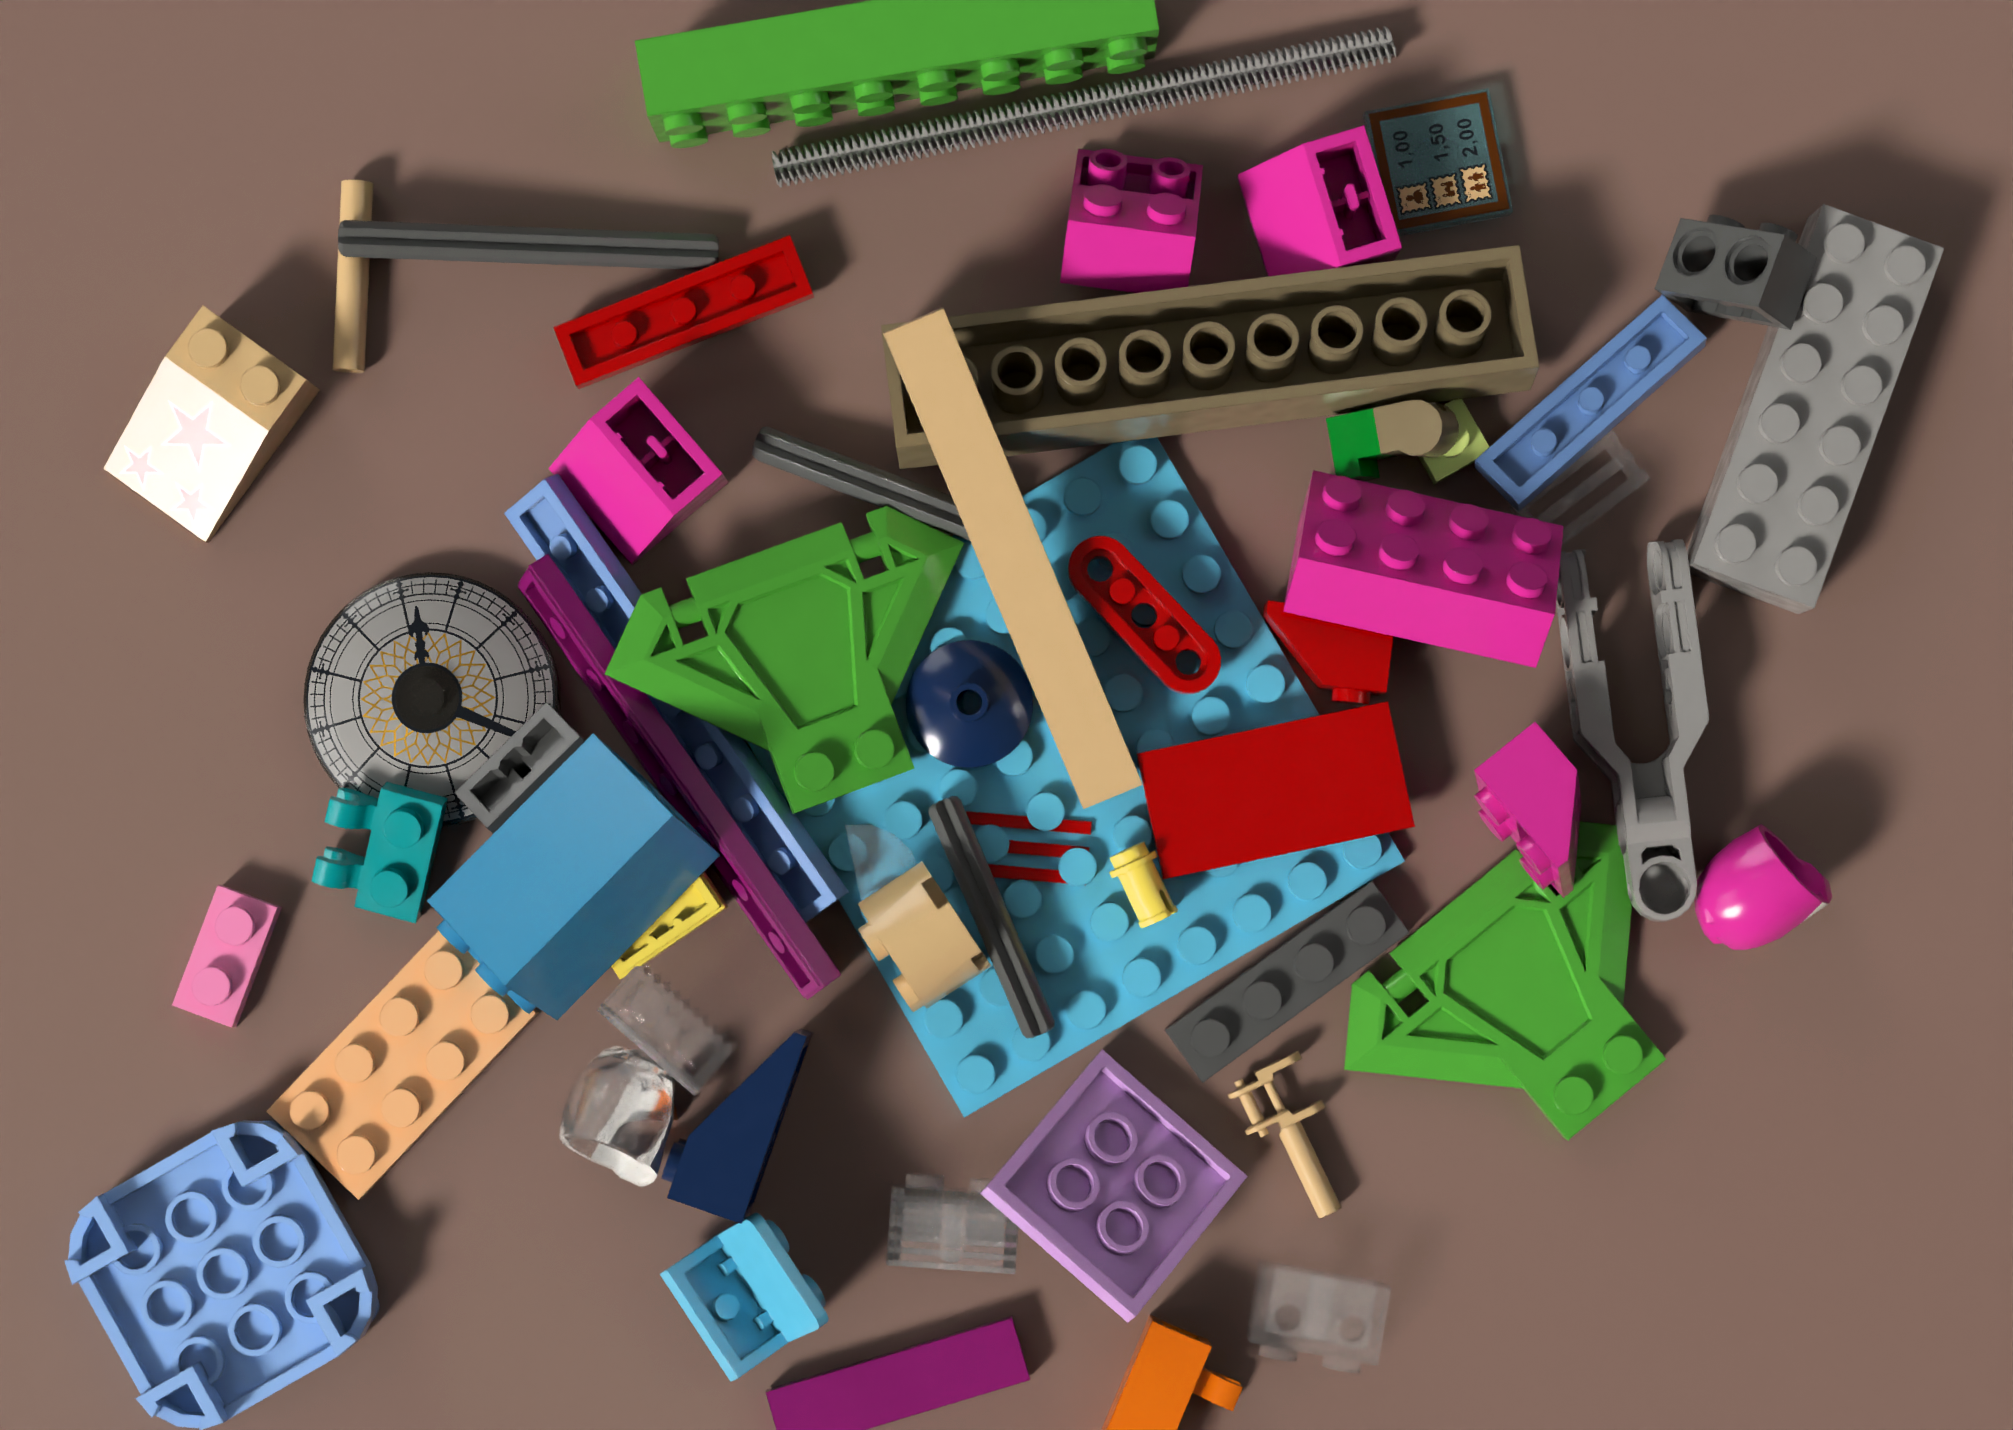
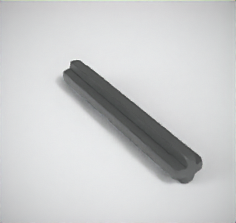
(858, 479)
(991, 917)

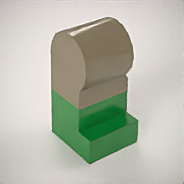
(1389, 432)

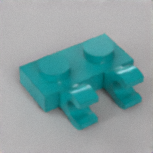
(399, 851)

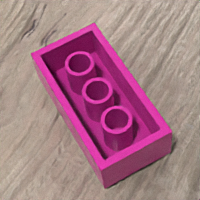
(1425, 569)

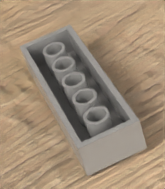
(1813, 413)

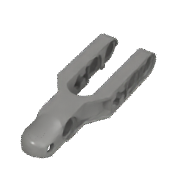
(1648, 796)

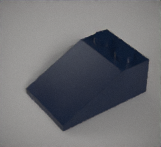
(730, 1150)

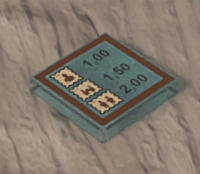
(1440, 161)

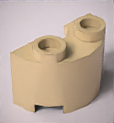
(922, 936)

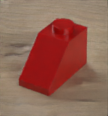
(1334, 655)

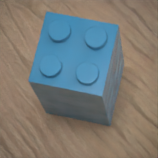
(570, 880)

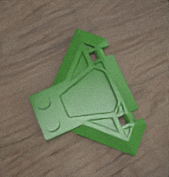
(800, 650)
(1516, 991)

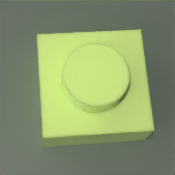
(1467, 448)

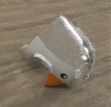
(621, 1114)

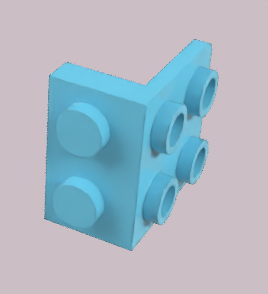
(746, 1294)

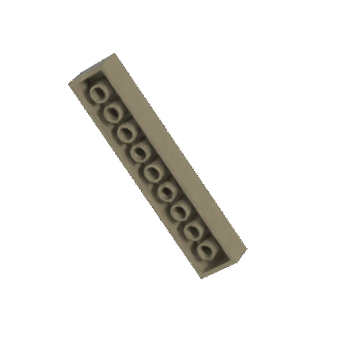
(1240, 353)

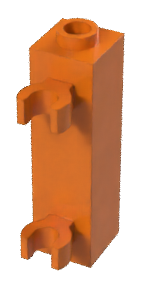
(1162, 1378)

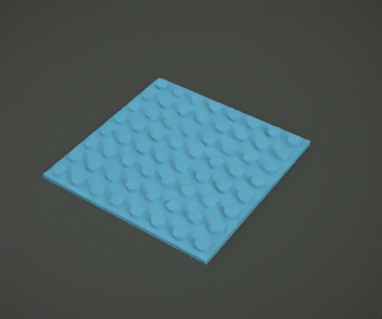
(1078, 937)

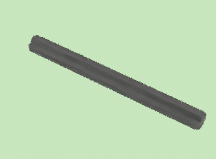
(527, 245)

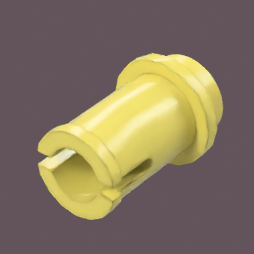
(1142, 884)

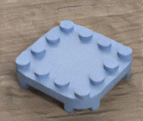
(223, 1273)

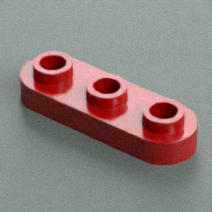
(1135, 586)

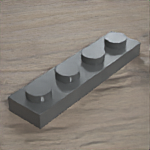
(1286, 981)

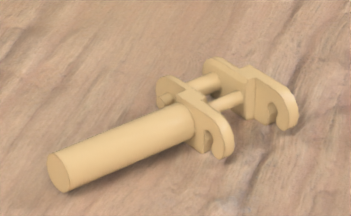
(1291, 1133)

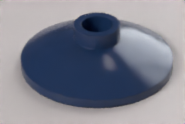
(978, 737)

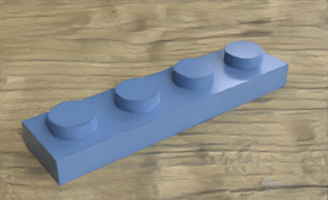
(1590, 403)

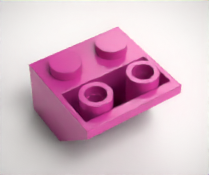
(1320, 206)
(1131, 222)
(637, 471)
(1536, 800)

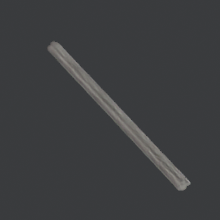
(1082, 105)

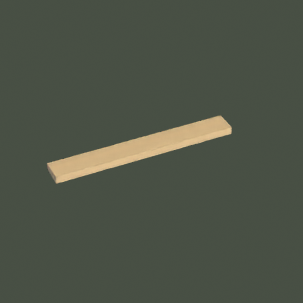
(1012, 557)

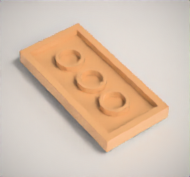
(399, 1065)

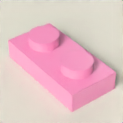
(226, 956)

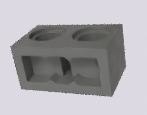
(1736, 271)
(519, 767)

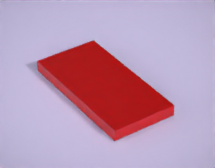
(1275, 790)

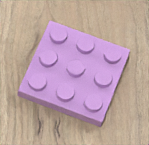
(1114, 1185)

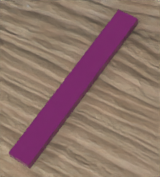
(678, 779)

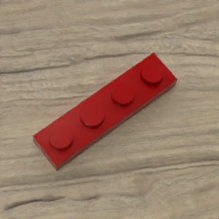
(683, 312)

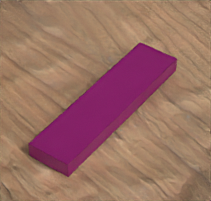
(903, 1381)

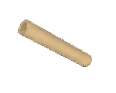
(352, 285)

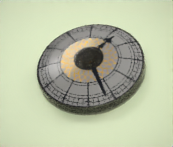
(424, 685)

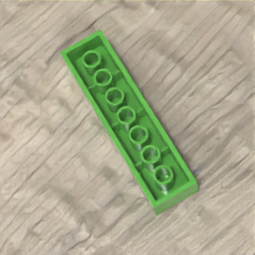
(877, 56)

